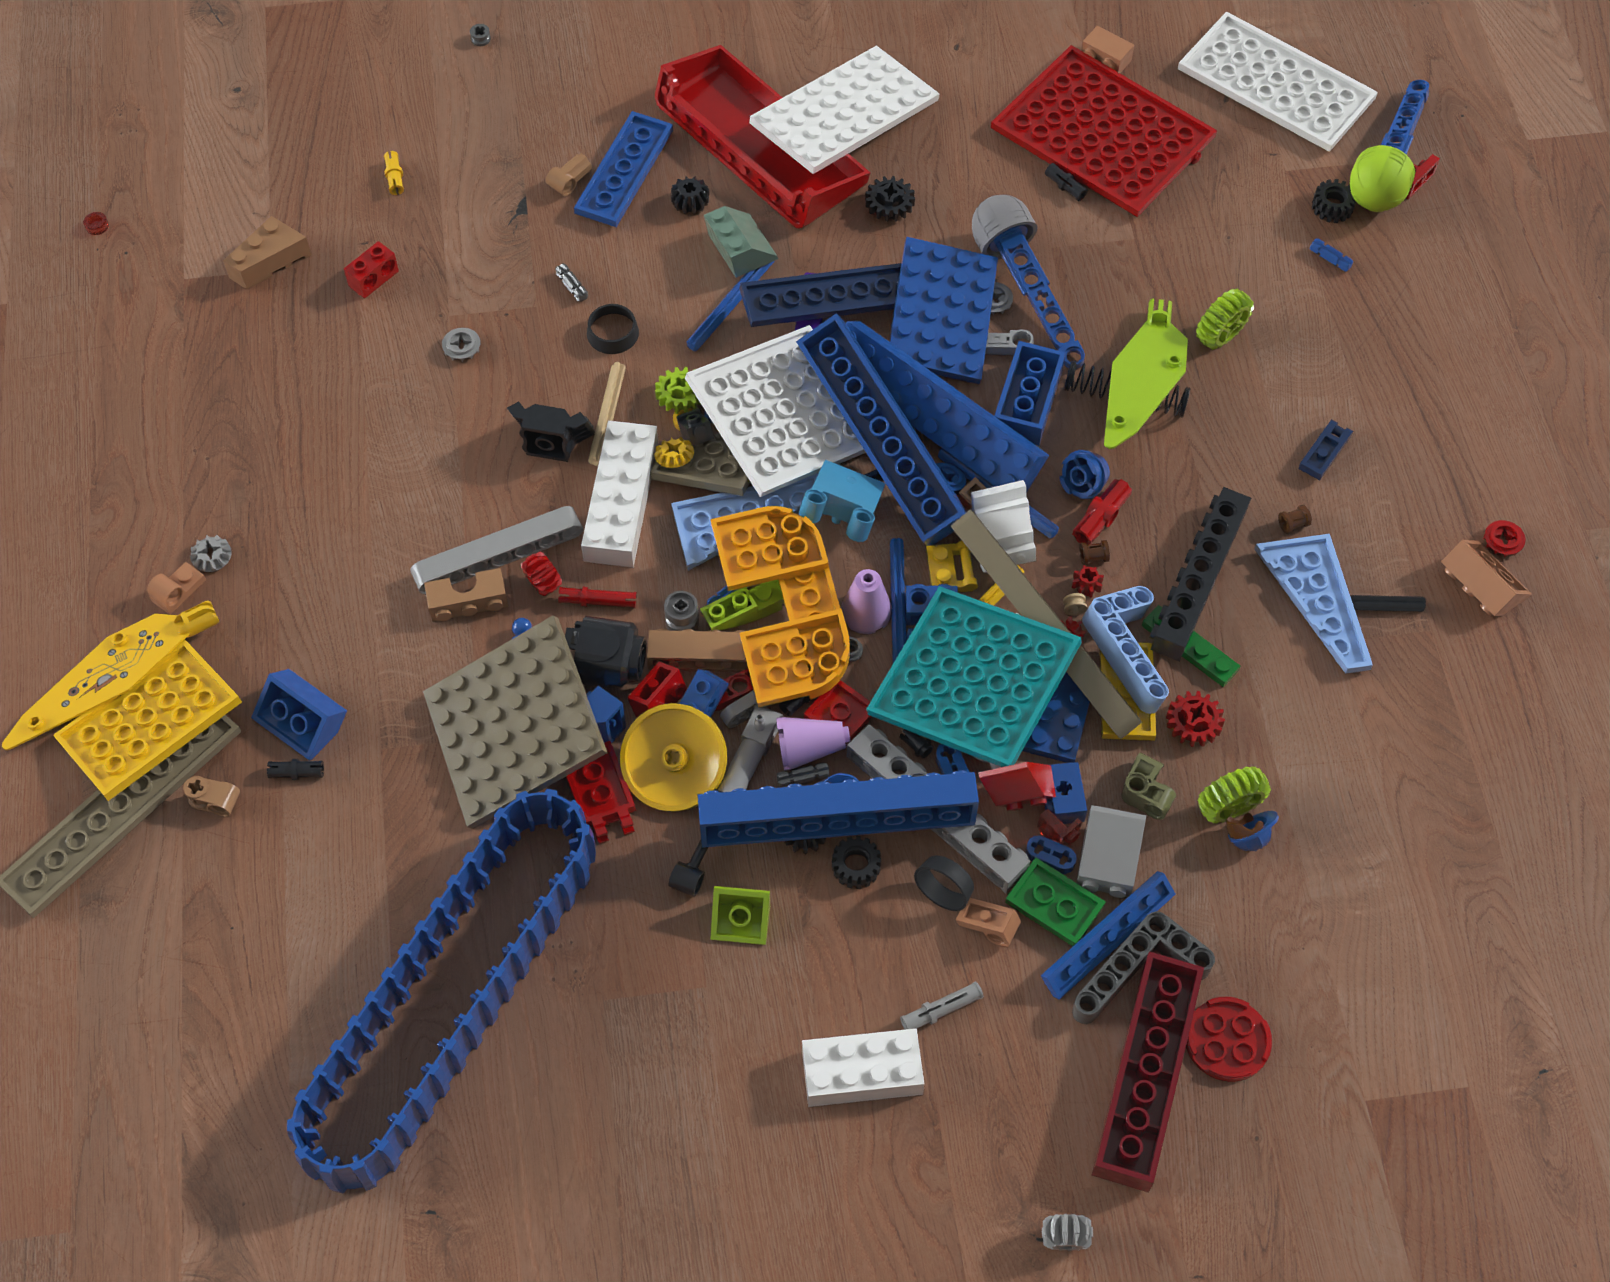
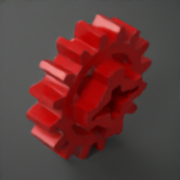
(1205, 727)

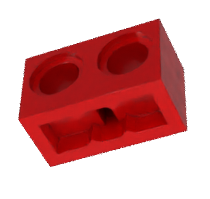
(371, 269)

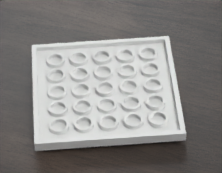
(774, 413)

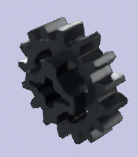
(889, 198)

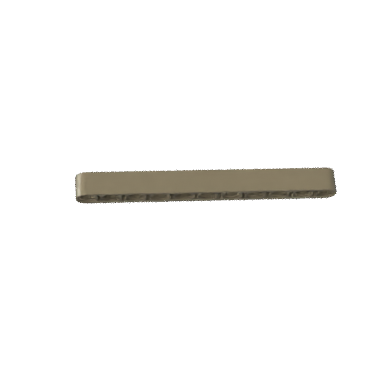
(1033, 606)

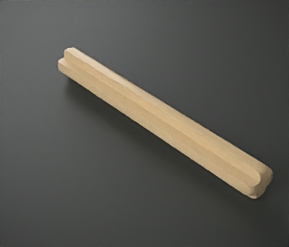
(607, 410)

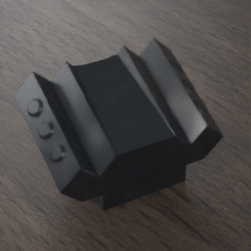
(550, 430)

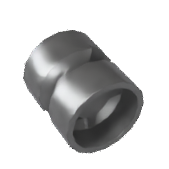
(681, 611)

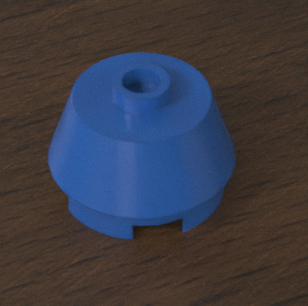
(1084, 474)

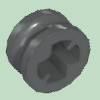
(480, 29)

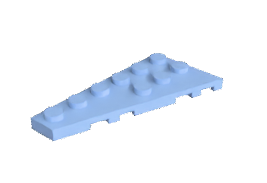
(694, 515)
(1316, 585)

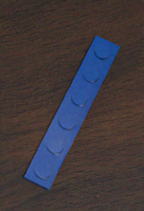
(1107, 935)

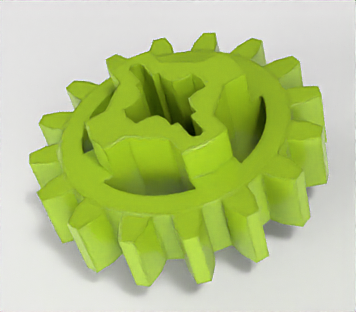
(675, 391)

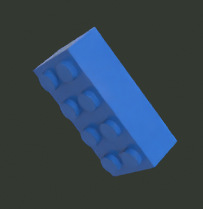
(1030, 389)

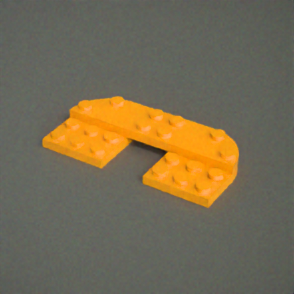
(814, 645)

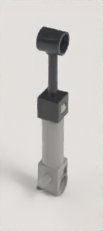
(754, 744)

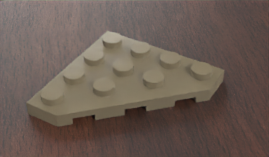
(710, 469)

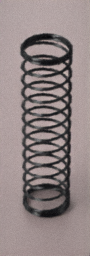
(1070, 380)

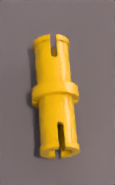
(393, 173)

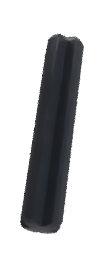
(1388, 603)

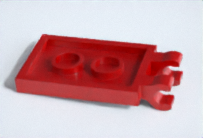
(603, 794)

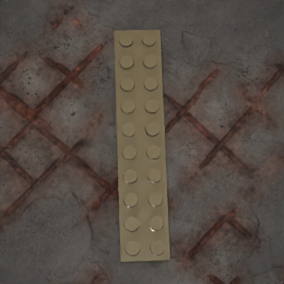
(101, 824)

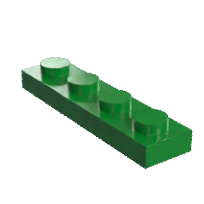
(1201, 653)

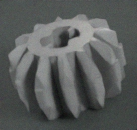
(1067, 1232)

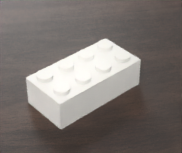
(862, 1067)

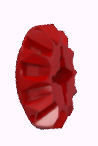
(1512, 533)

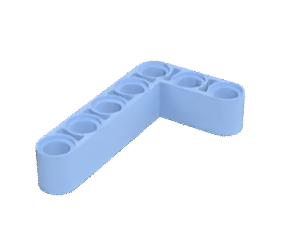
(1106, 625)

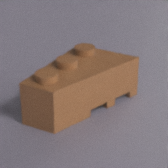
(265, 251)

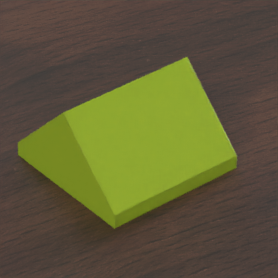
(740, 915)

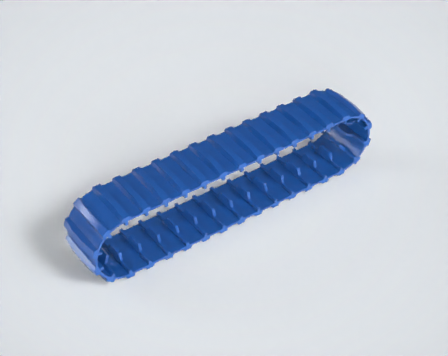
(508, 823)

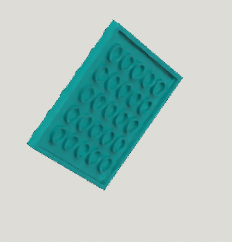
(974, 677)

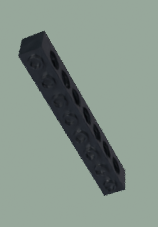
(1200, 574)

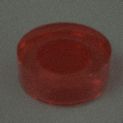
(96, 223)

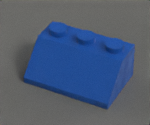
(298, 713)

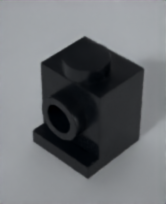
(695, 427)

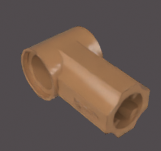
(565, 178)

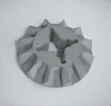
(1004, 297)
(453, 339)
(220, 557)

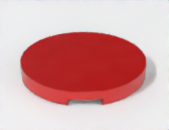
(1229, 1039)

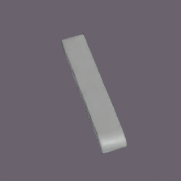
(499, 548)

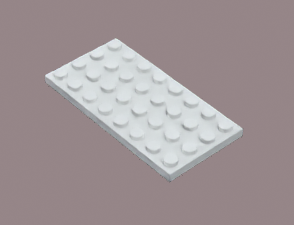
(1277, 81)
(844, 109)

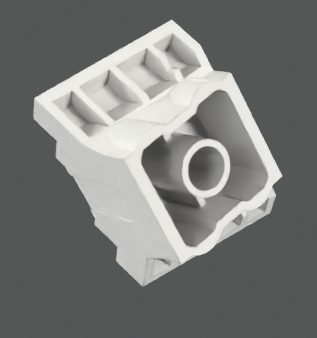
(1007, 517)

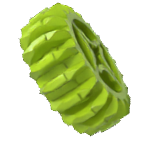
(1224, 318)
(1234, 794)

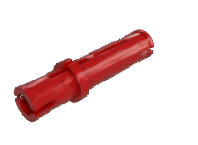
(597, 597)

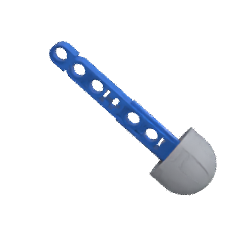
(1003, 230)

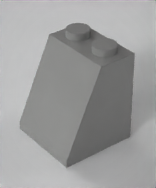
(1110, 851)

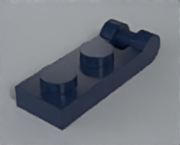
(1325, 450)

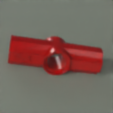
(1102, 511)

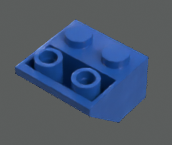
(607, 713)

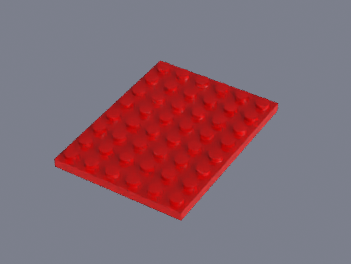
(1104, 130)

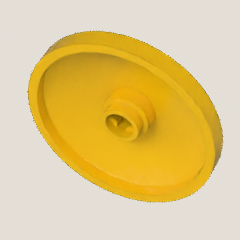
(673, 756)

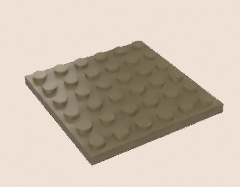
(514, 721)

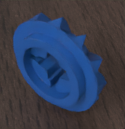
(955, 475)

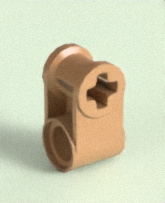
(211, 795)

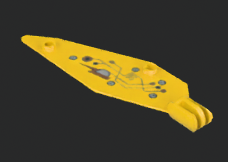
(111, 670)

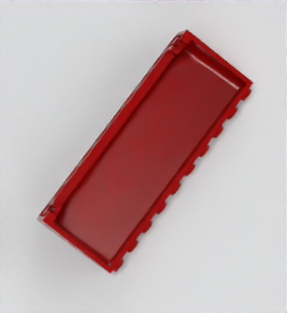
(713, 102)

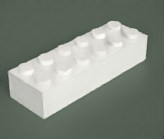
(620, 494)

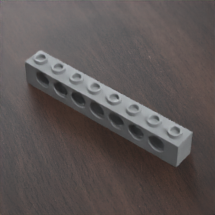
(1001, 873)

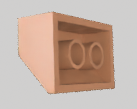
(1485, 578)

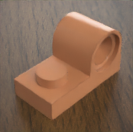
(172, 591)
(993, 920)

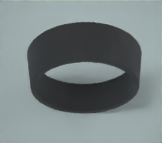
(612, 346)
(936, 891)

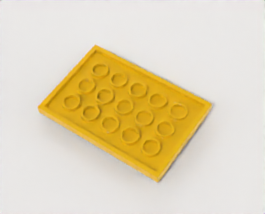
(149, 722)

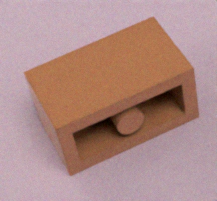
(1108, 49)

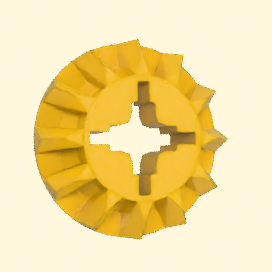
(673, 459)

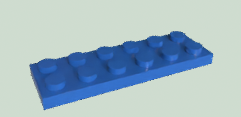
(623, 169)

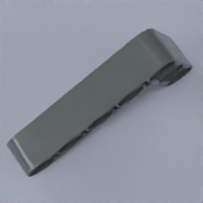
(1134, 960)

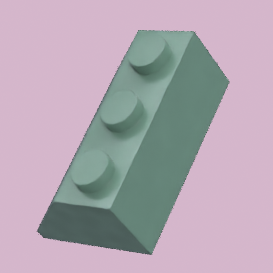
(738, 240)

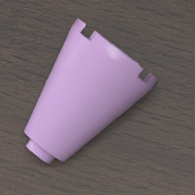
(866, 603)
(809, 739)

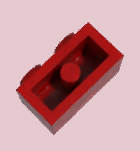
(660, 686)

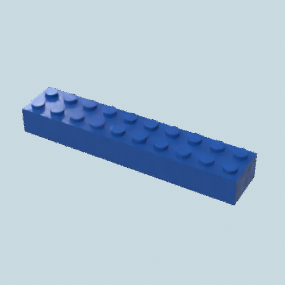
(950, 416)
(882, 429)
(838, 809)

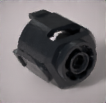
(607, 651)

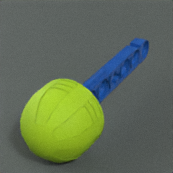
(1384, 171)

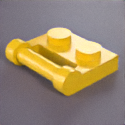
(942, 566)

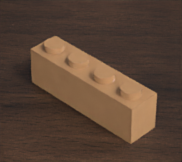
(696, 650)

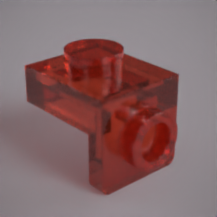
(1054, 829)

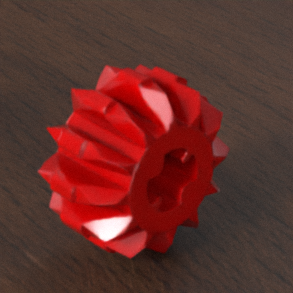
(541, 573)

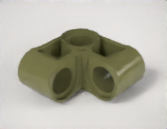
(1153, 796)

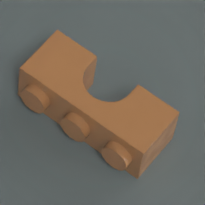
(485, 596)

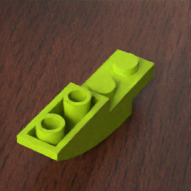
(744, 606)

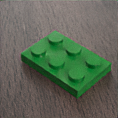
(1055, 902)

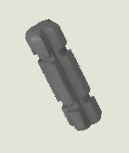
(571, 282)
(802, 774)

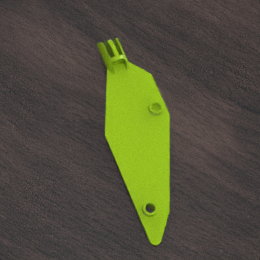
(1144, 374)

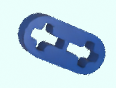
(943, 763)
(1051, 853)

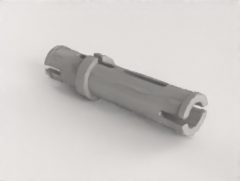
(932, 1011)

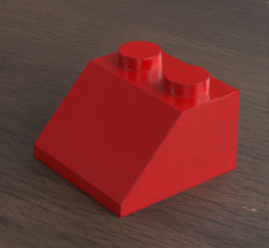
(1019, 785)

